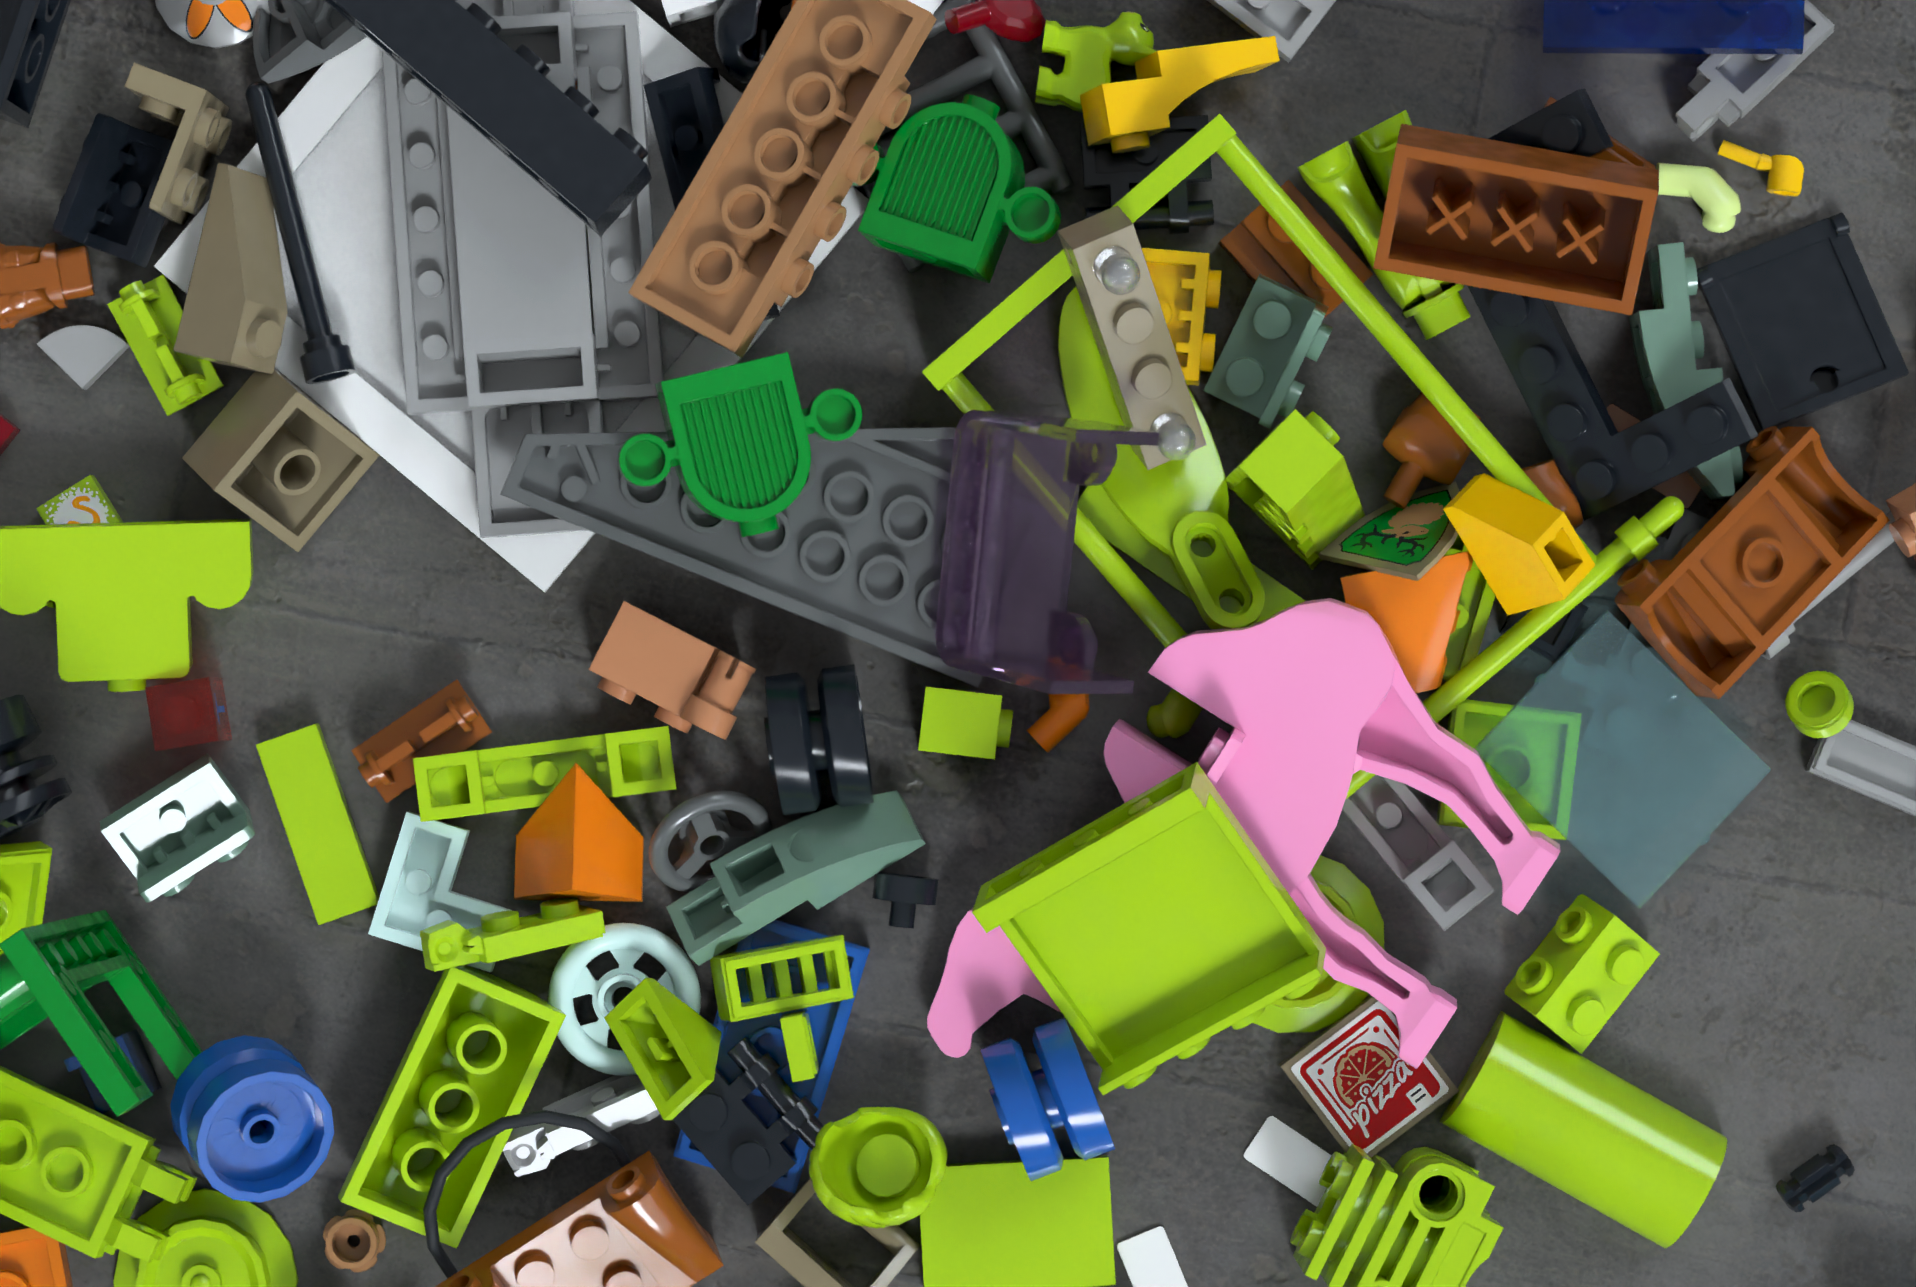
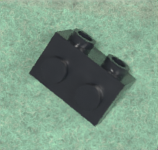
(113, 191)

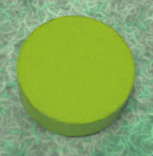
(1819, 704)

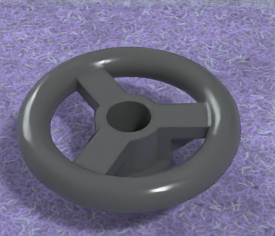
(704, 835)

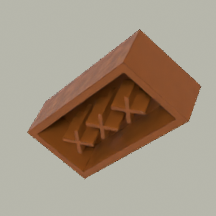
(1517, 219)

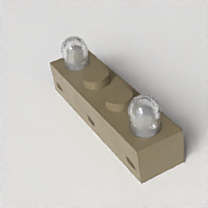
(1132, 334)

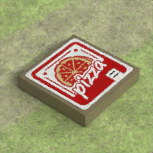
(1359, 1082)

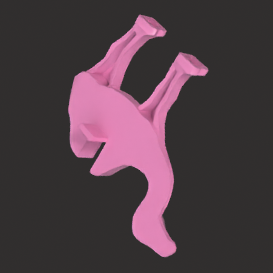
(1308, 708)

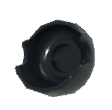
(744, 34)

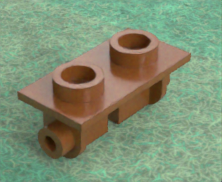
(437, 726)

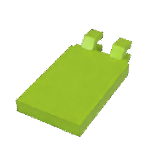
(80, 1172)

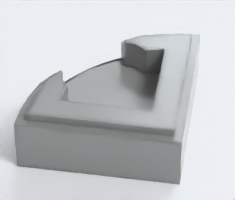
(83, 351)

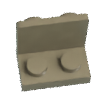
(200, 133)

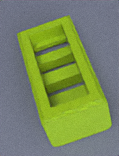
(727, 989)

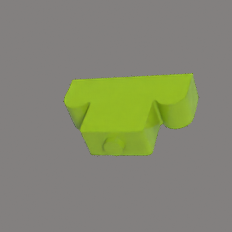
(125, 590)

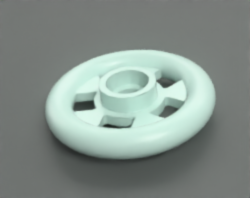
(573, 979)

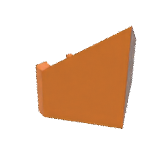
(579, 847)

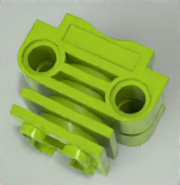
(1382, 1234)

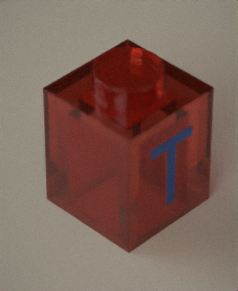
(188, 713)

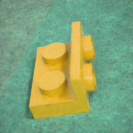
(1184, 292)

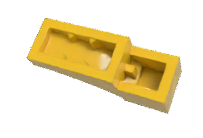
(1136, 109)

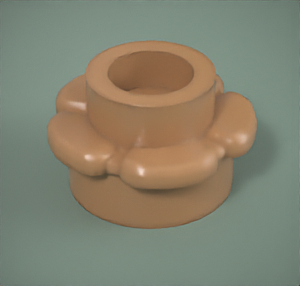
(339, 1250)

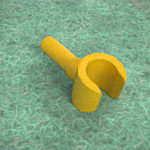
(1784, 171)

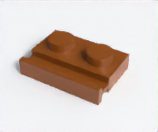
(1264, 248)

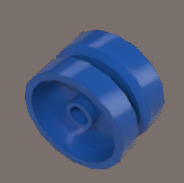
(1046, 1099)
(252, 1118)

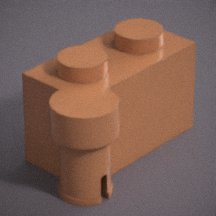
(671, 669)

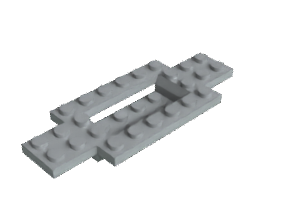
(501, 266)

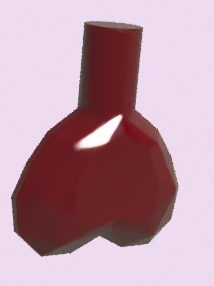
(1007, 18)

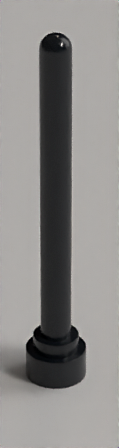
(324, 354)

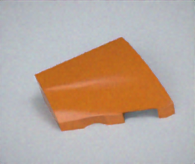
(1414, 614)

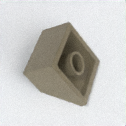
(280, 457)

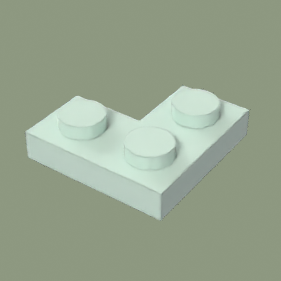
(421, 883)

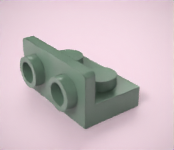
(1267, 350)

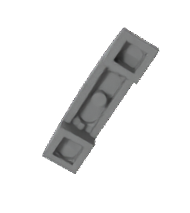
(1417, 850)

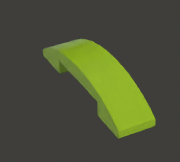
(528, 773)

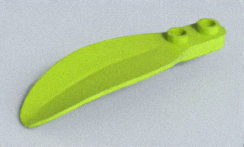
(1172, 501)

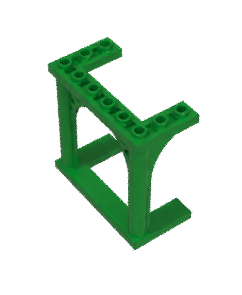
(46, 976)

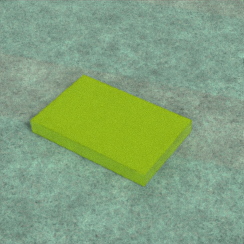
(1015, 1232)

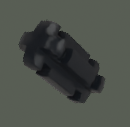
(1815, 1178)

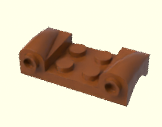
(1751, 563)
(611, 1235)

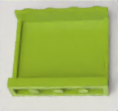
(1155, 928)

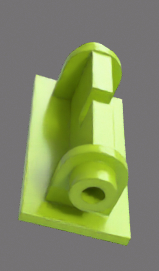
(150, 323)

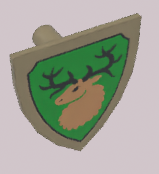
(1399, 539)

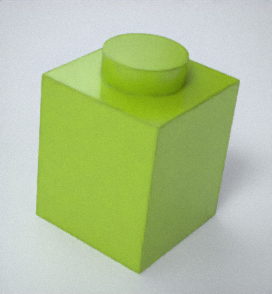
(964, 723)

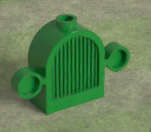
(955, 191)
(739, 439)

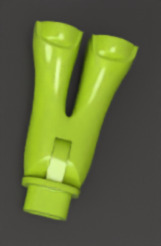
(1342, 187)

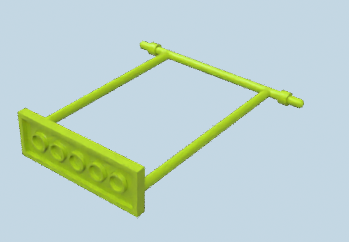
(1633, 539)

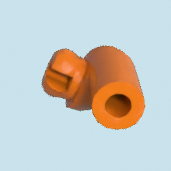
(1063, 716)

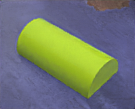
(460, 1072)
(1586, 1131)

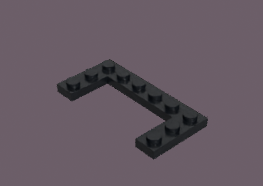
(1556, 386)

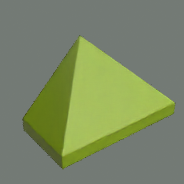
(666, 1045)

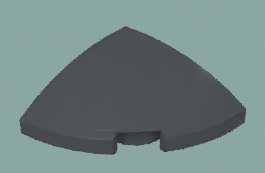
(299, 37)

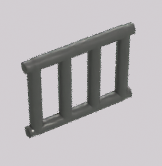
(1021, 115)

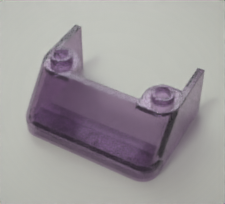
(1014, 549)

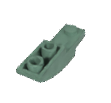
(1666, 354)
(795, 863)

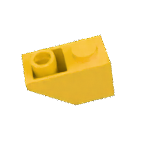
(1518, 544)

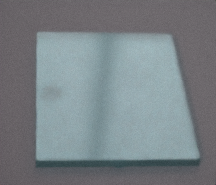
(1622, 759)

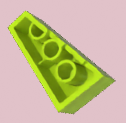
(1299, 485)

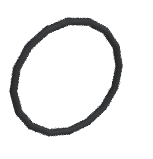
(486, 1133)

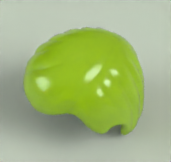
(878, 1166)

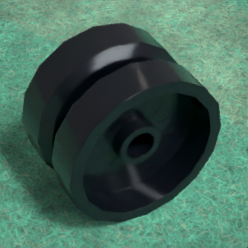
(814, 740)

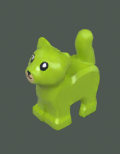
(1088, 57)

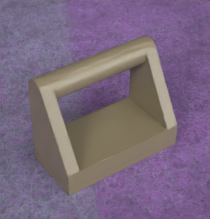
(812, 1269)

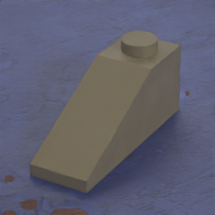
(237, 283)

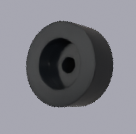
(904, 893)

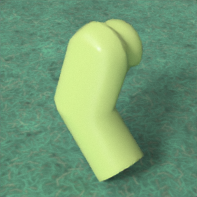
(1706, 188)

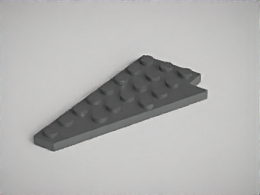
(848, 552)

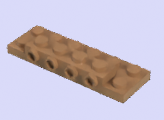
(784, 166)

